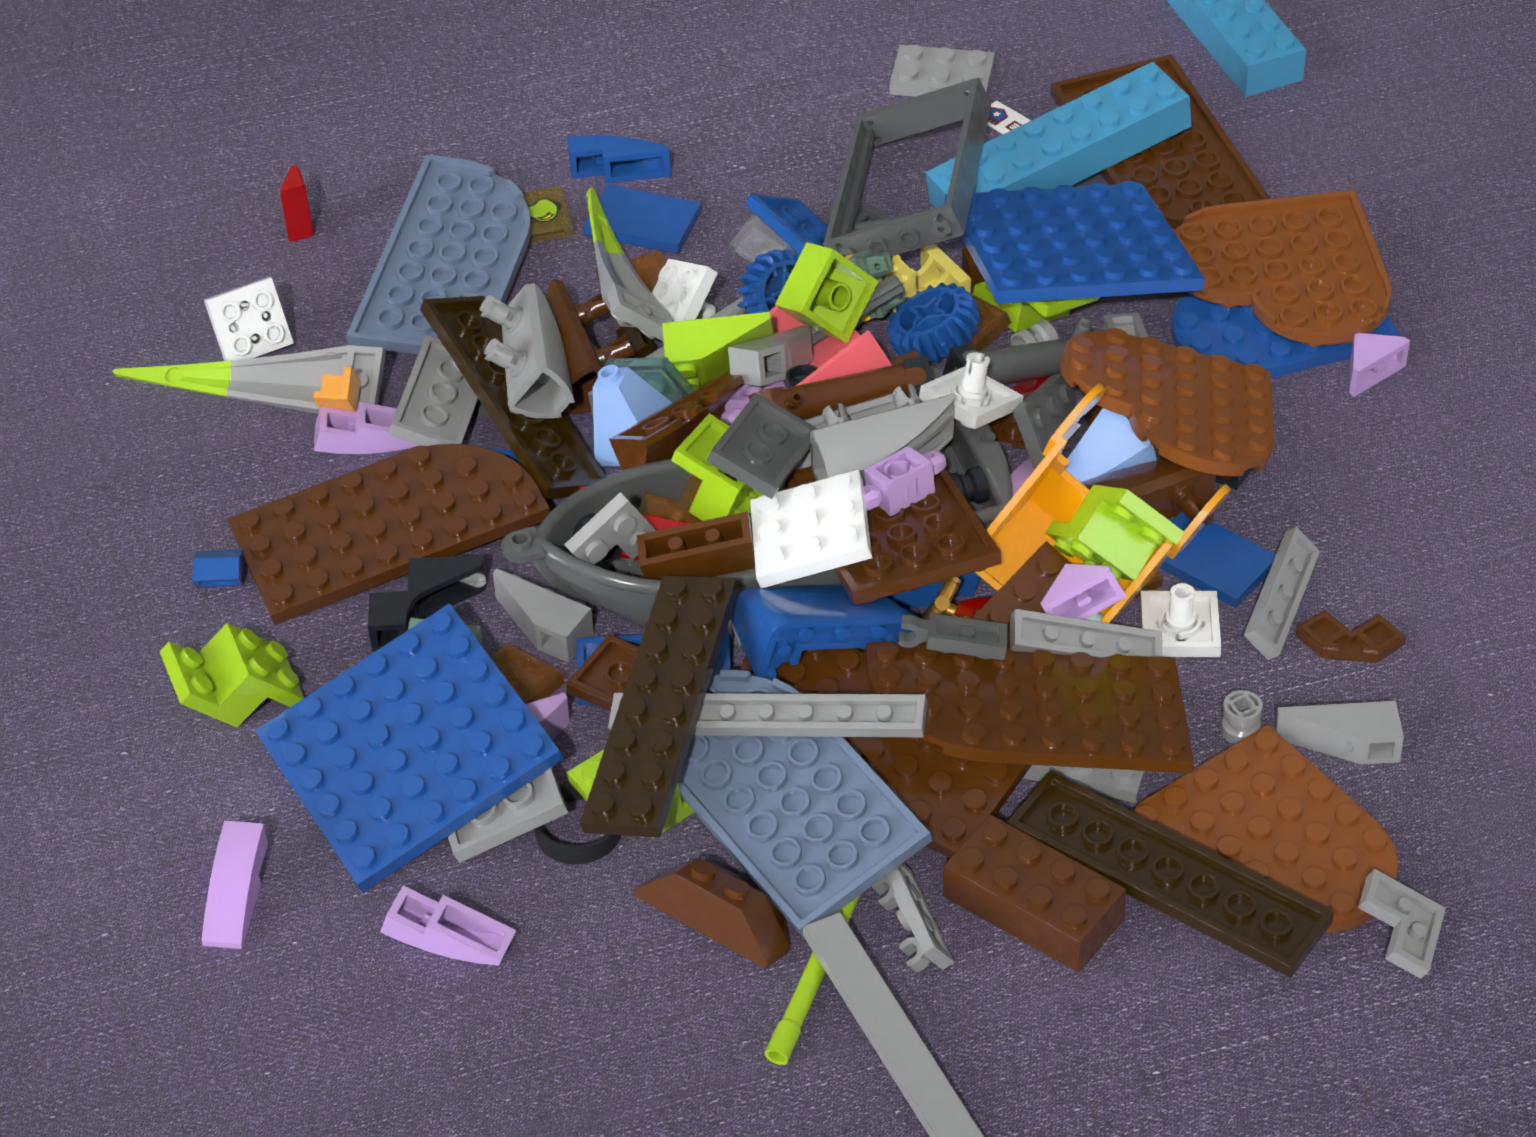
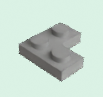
(614, 524)
(1412, 915)

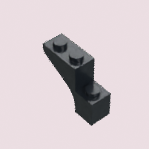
(431, 586)

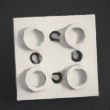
(684, 288)
(226, 309)
(977, 396)
(1186, 616)

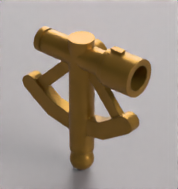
(942, 602)

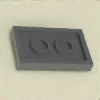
(1044, 413)
(762, 445)

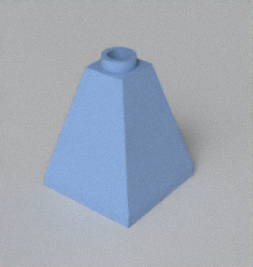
(618, 403)
(1108, 447)

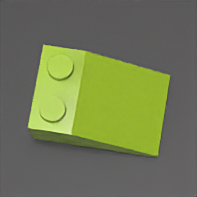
(701, 345)

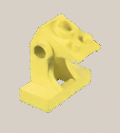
(935, 269)

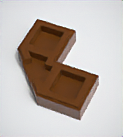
(1364, 644)

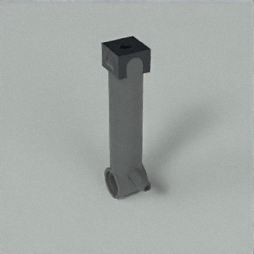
(1018, 361)

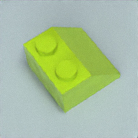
(826, 292)

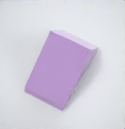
(1375, 359)
(1082, 591)

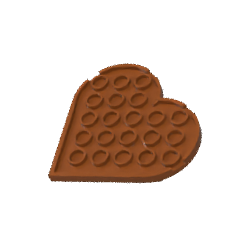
(1297, 263)
(1187, 403)
(1280, 820)

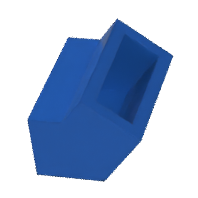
(218, 568)

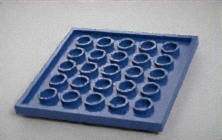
(1076, 244)
(408, 746)

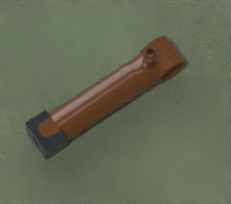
(813, 397)

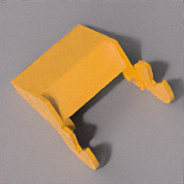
(1056, 495)

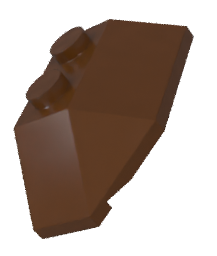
(720, 908)

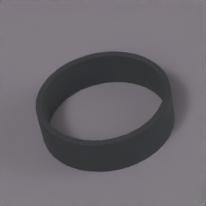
(575, 854)

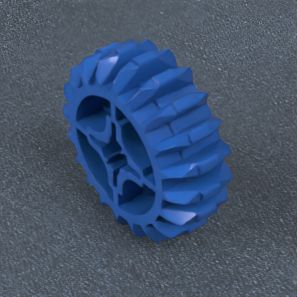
(769, 270)
(934, 321)

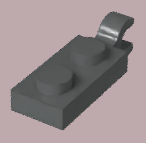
(955, 635)

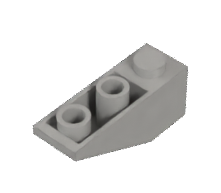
(771, 356)
(544, 616)
(1347, 731)

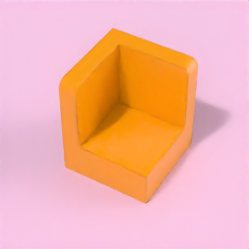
(339, 391)

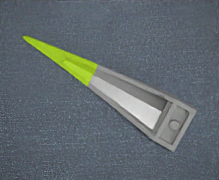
(620, 284)
(272, 380)

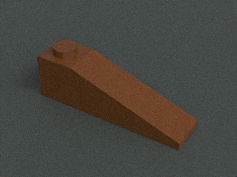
(665, 430)

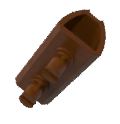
(582, 356)
(1164, 487)

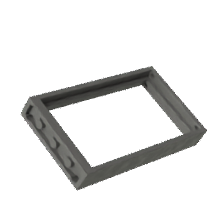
(894, 123)

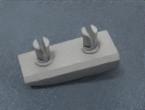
(530, 353)
(864, 441)

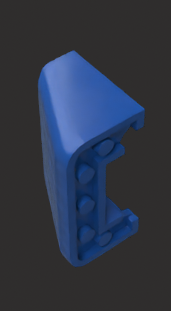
(786, 620)

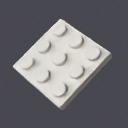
(810, 529)

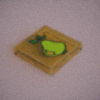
(548, 214)

